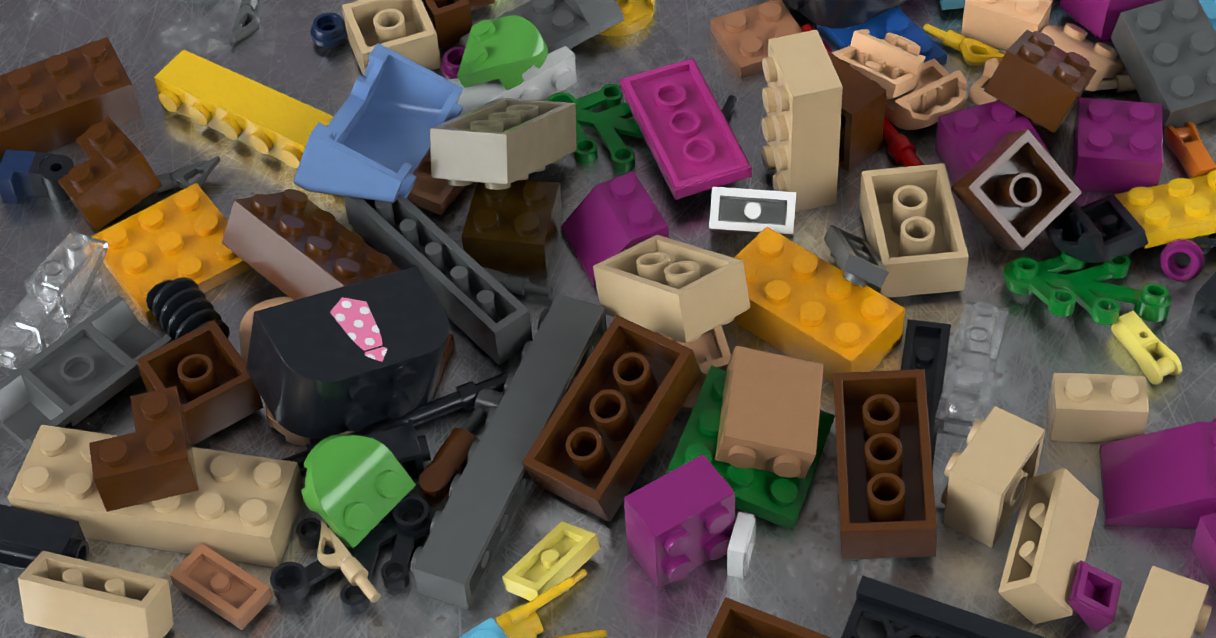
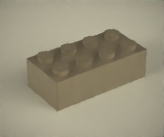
(502, 142)

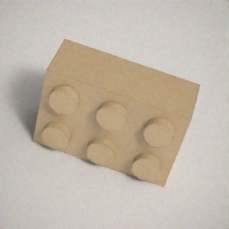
(914, 229)
(672, 287)

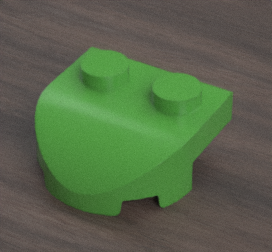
(501, 51)
(353, 484)

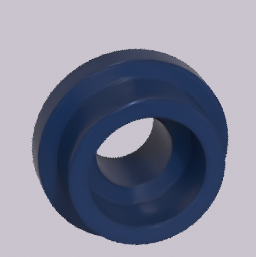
(328, 30)

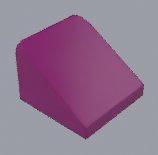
(1094, 596)

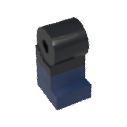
(33, 175)

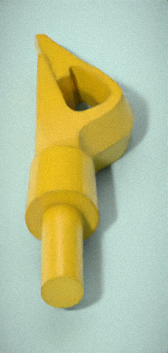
(973, 51)

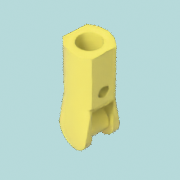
(1144, 346)

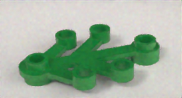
(605, 123)
(1031, 277)

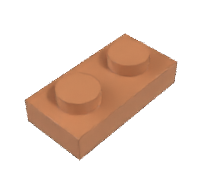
(221, 586)

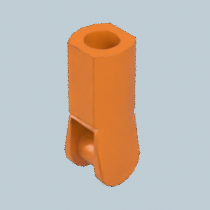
(1189, 149)

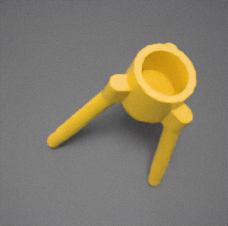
(524, 621)

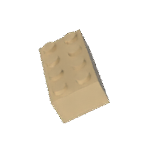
(802, 119)

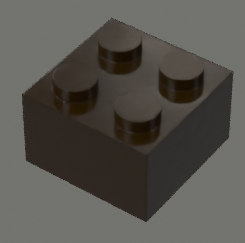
(514, 227)

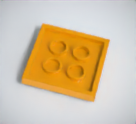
(168, 243)

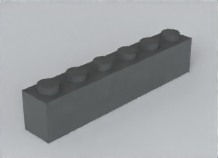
(460, 284)

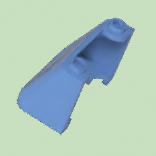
(379, 131)

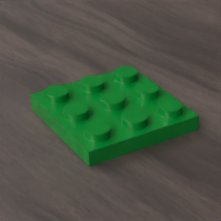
(755, 490)

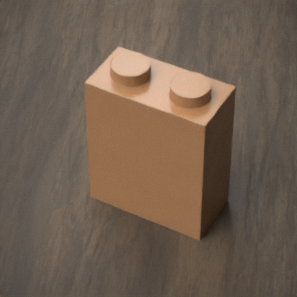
(770, 412)

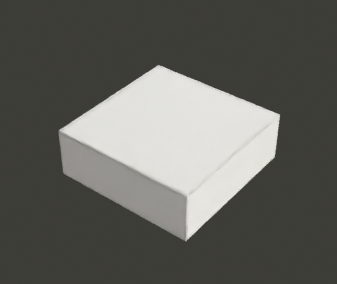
(741, 545)

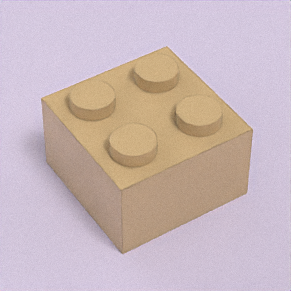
(394, 24)
(991, 475)

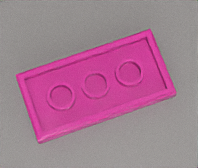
(685, 128)

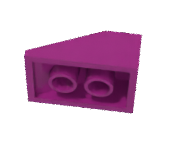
(1160, 477)

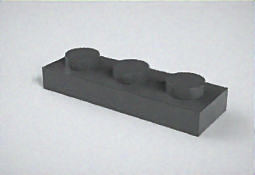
(855, 258)

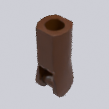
(446, 464)

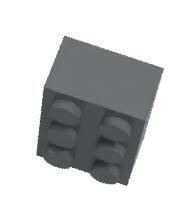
(1170, 58)

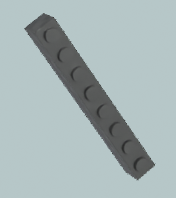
(494, 481)

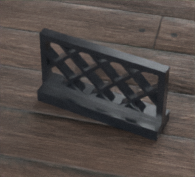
(920, 615)

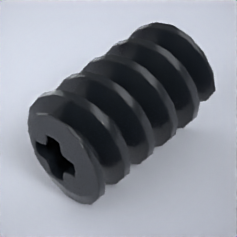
(182, 307)

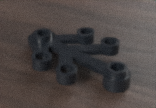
(366, 552)

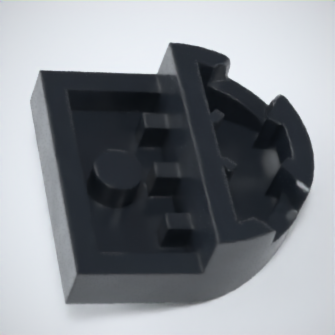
(1096, 231)

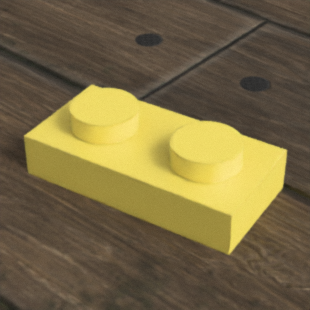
(551, 561)

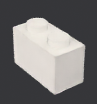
(752, 211)

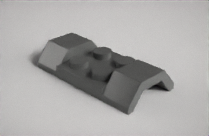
(566, 21)
(76, 372)

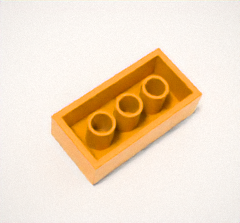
(813, 310)

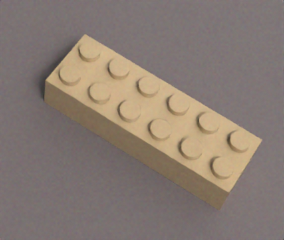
(240, 511)

